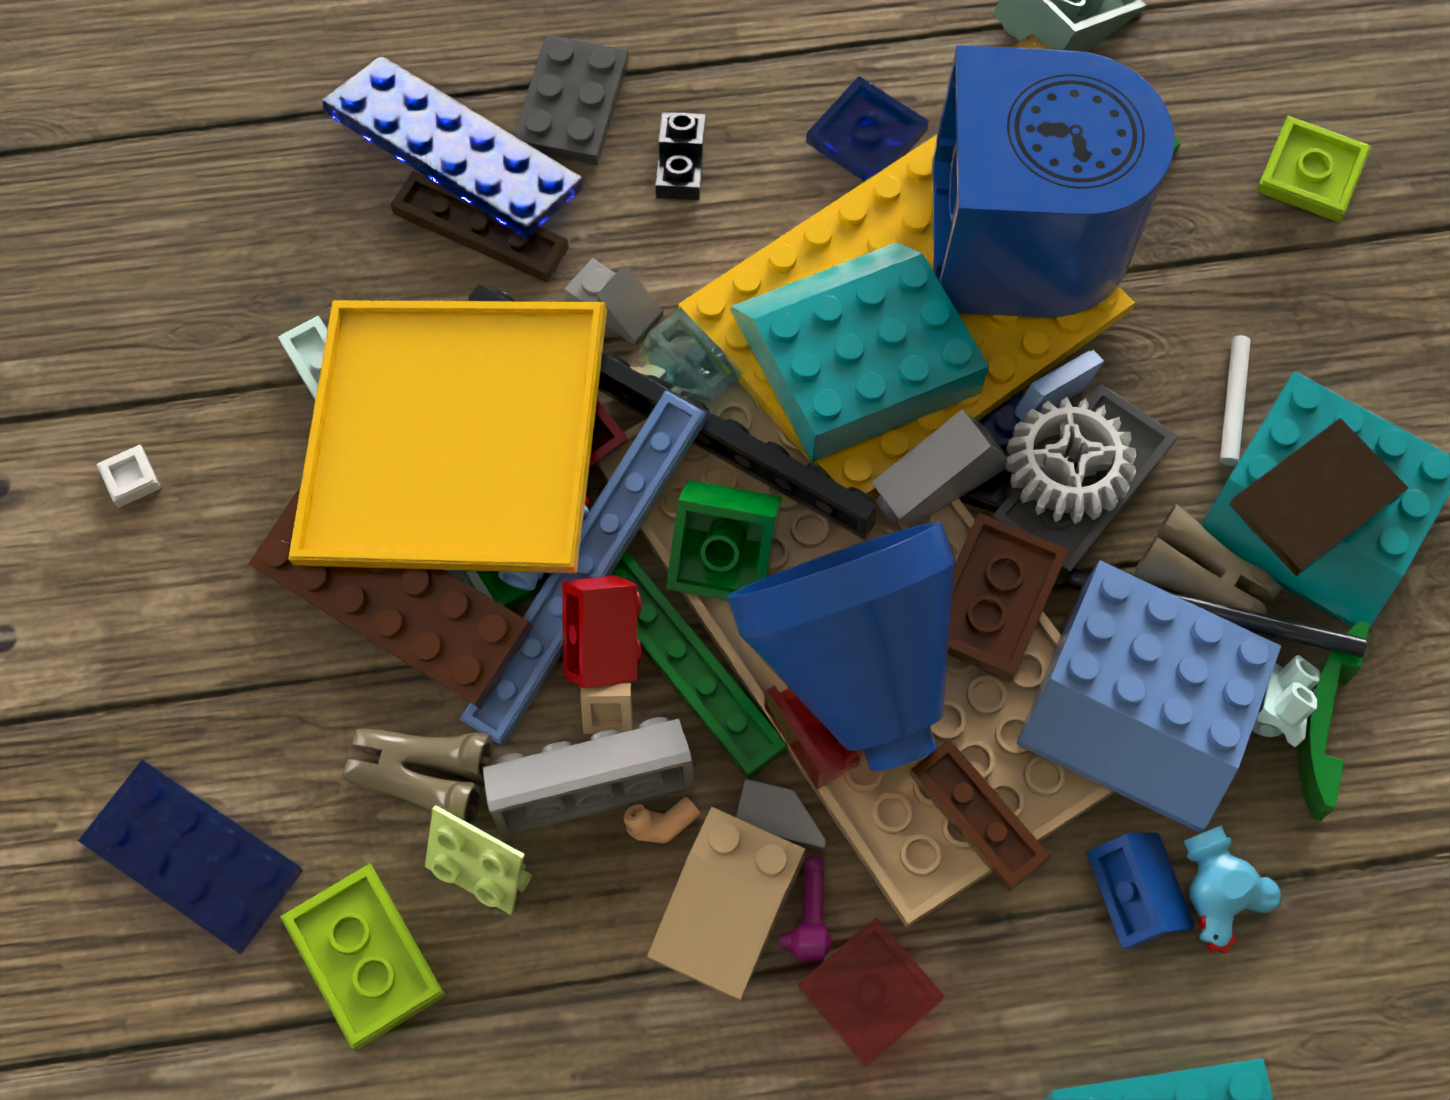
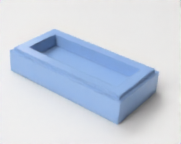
(1065, 381)

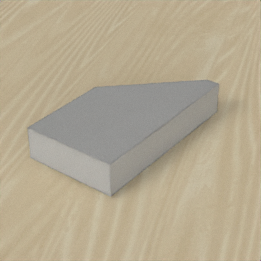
(779, 813)

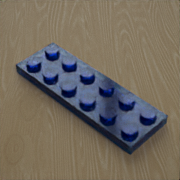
(453, 146)

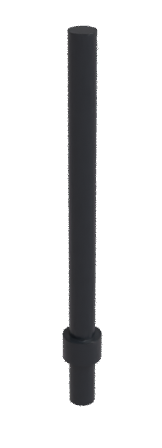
(1267, 624)

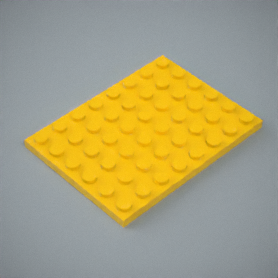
(875, 214)

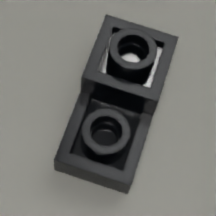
(680, 156)

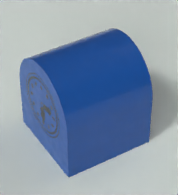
(1043, 179)

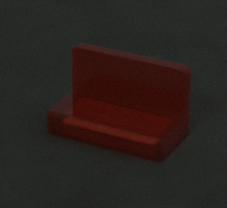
(808, 738)

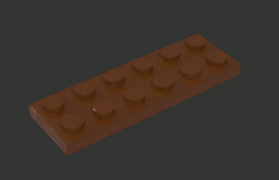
(411, 613)

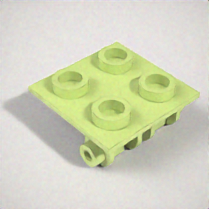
(475, 861)

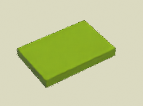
(362, 957)

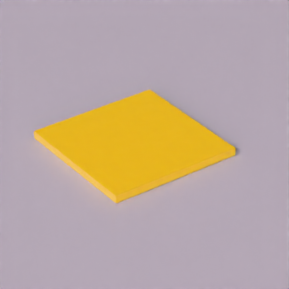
(451, 436)

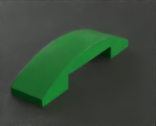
(1318, 772)

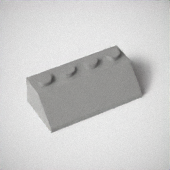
(588, 776)

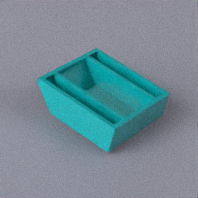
(862, 348)
(1368, 565)

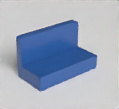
(1139, 888)

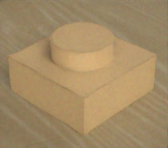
(607, 708)

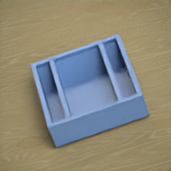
(1150, 696)

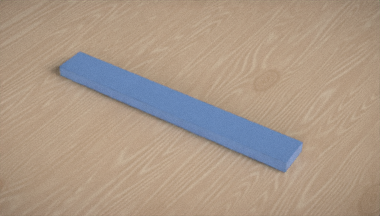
(603, 542)

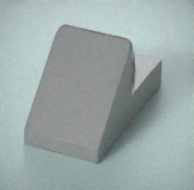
(628, 303)

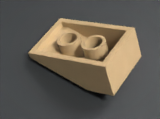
(726, 903)

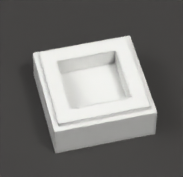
(128, 476)

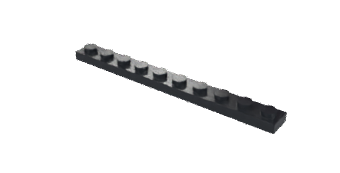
(735, 445)

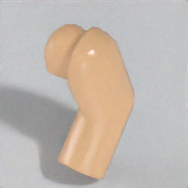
(657, 826)

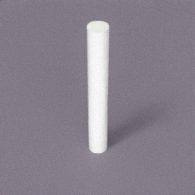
(1235, 401)

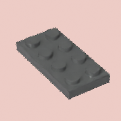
(1151, 445)

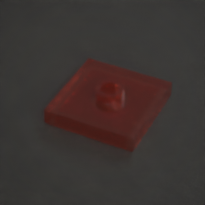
(871, 992)

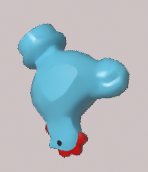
(1225, 888)

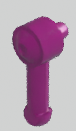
(810, 939)

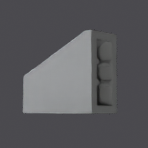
(940, 470)

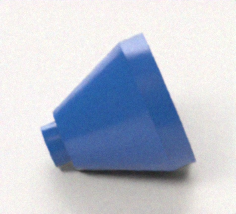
(861, 639)

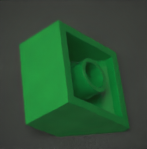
(721, 539)

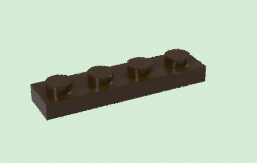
(450, 216)

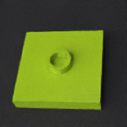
(1313, 169)

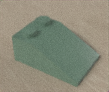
(1066, 23)

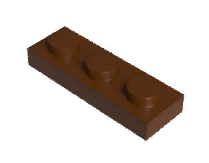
(979, 815)

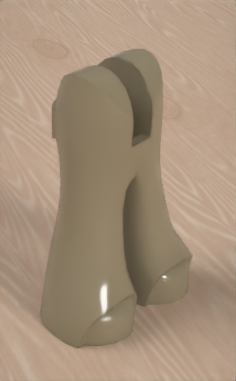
(1197, 565)
(453, 755)

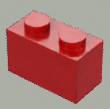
(600, 631)

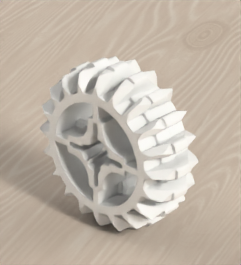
(1088, 441)

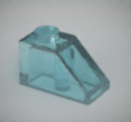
(690, 357)

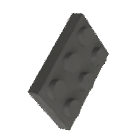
(572, 98)

